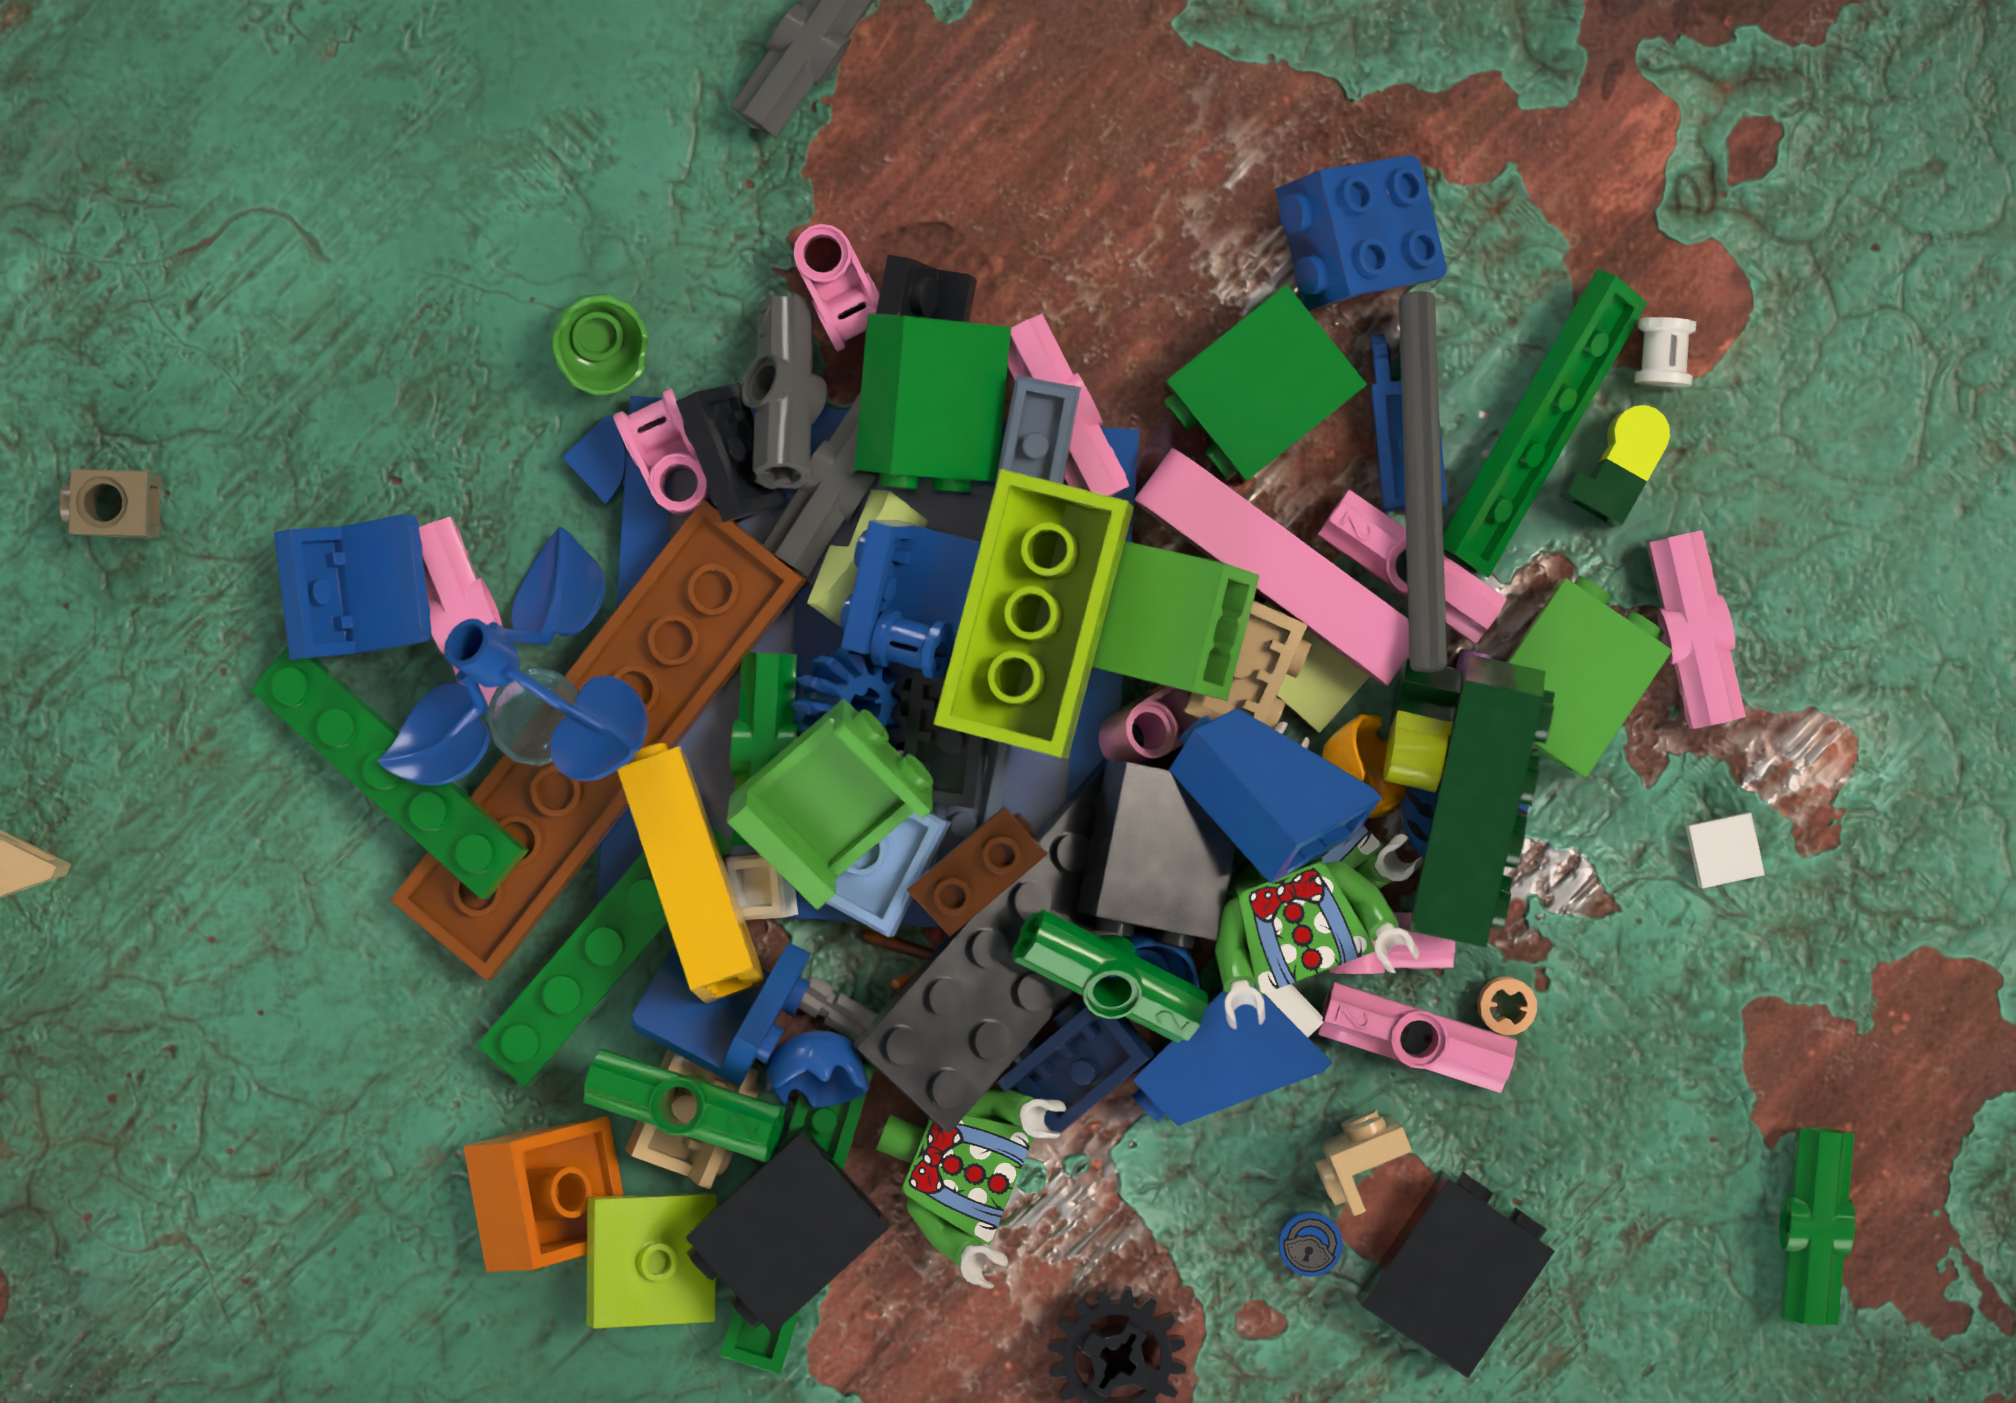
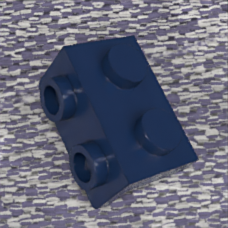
(1077, 1063)

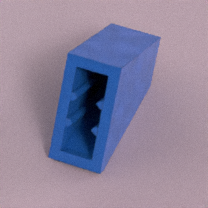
(1270, 792)
(1225, 1063)

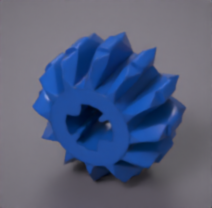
(848, 677)

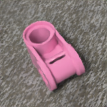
(839, 289)
(661, 447)
(1157, 715)

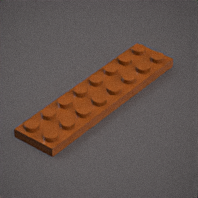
(674, 645)

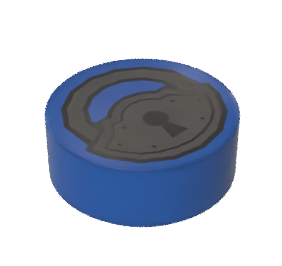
(1310, 1243)

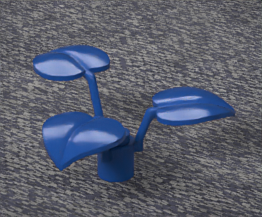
(601, 729)

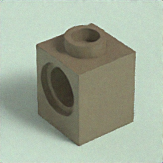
(139, 509)

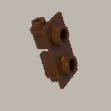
(978, 870)

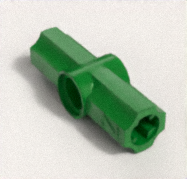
(765, 715)
(1082, 962)
(646, 1094)
(1817, 1225)

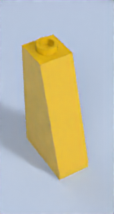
(690, 874)

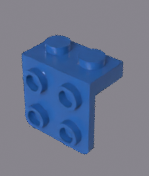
(1360, 230)
(907, 571)
(353, 587)
(726, 1032)

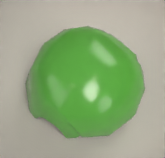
(600, 344)

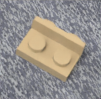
(1268, 653)

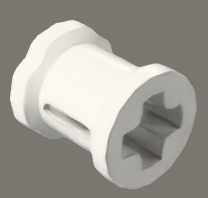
(1665, 352)

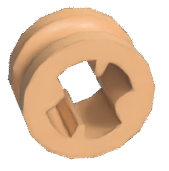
(1503, 1024)

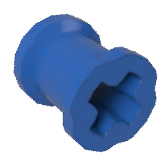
(912, 644)

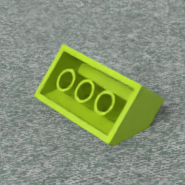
(1034, 613)

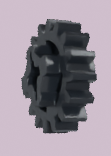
(1093, 1339)

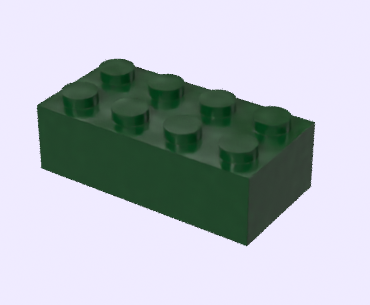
(1478, 799)

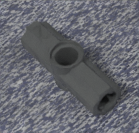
(800, 55)
(783, 392)
(823, 502)

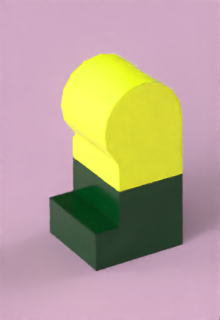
(1633, 450)
(1421, 726)

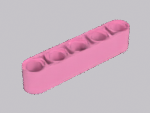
(1290, 571)

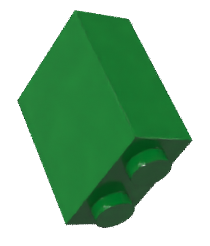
(1262, 386)
(932, 401)

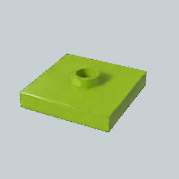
(641, 1261)

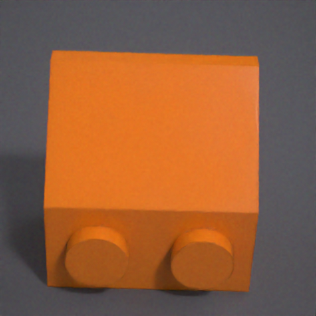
(535, 1191)

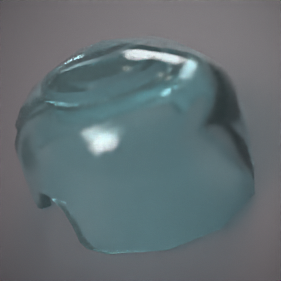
(525, 723)

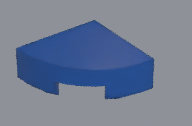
(600, 459)

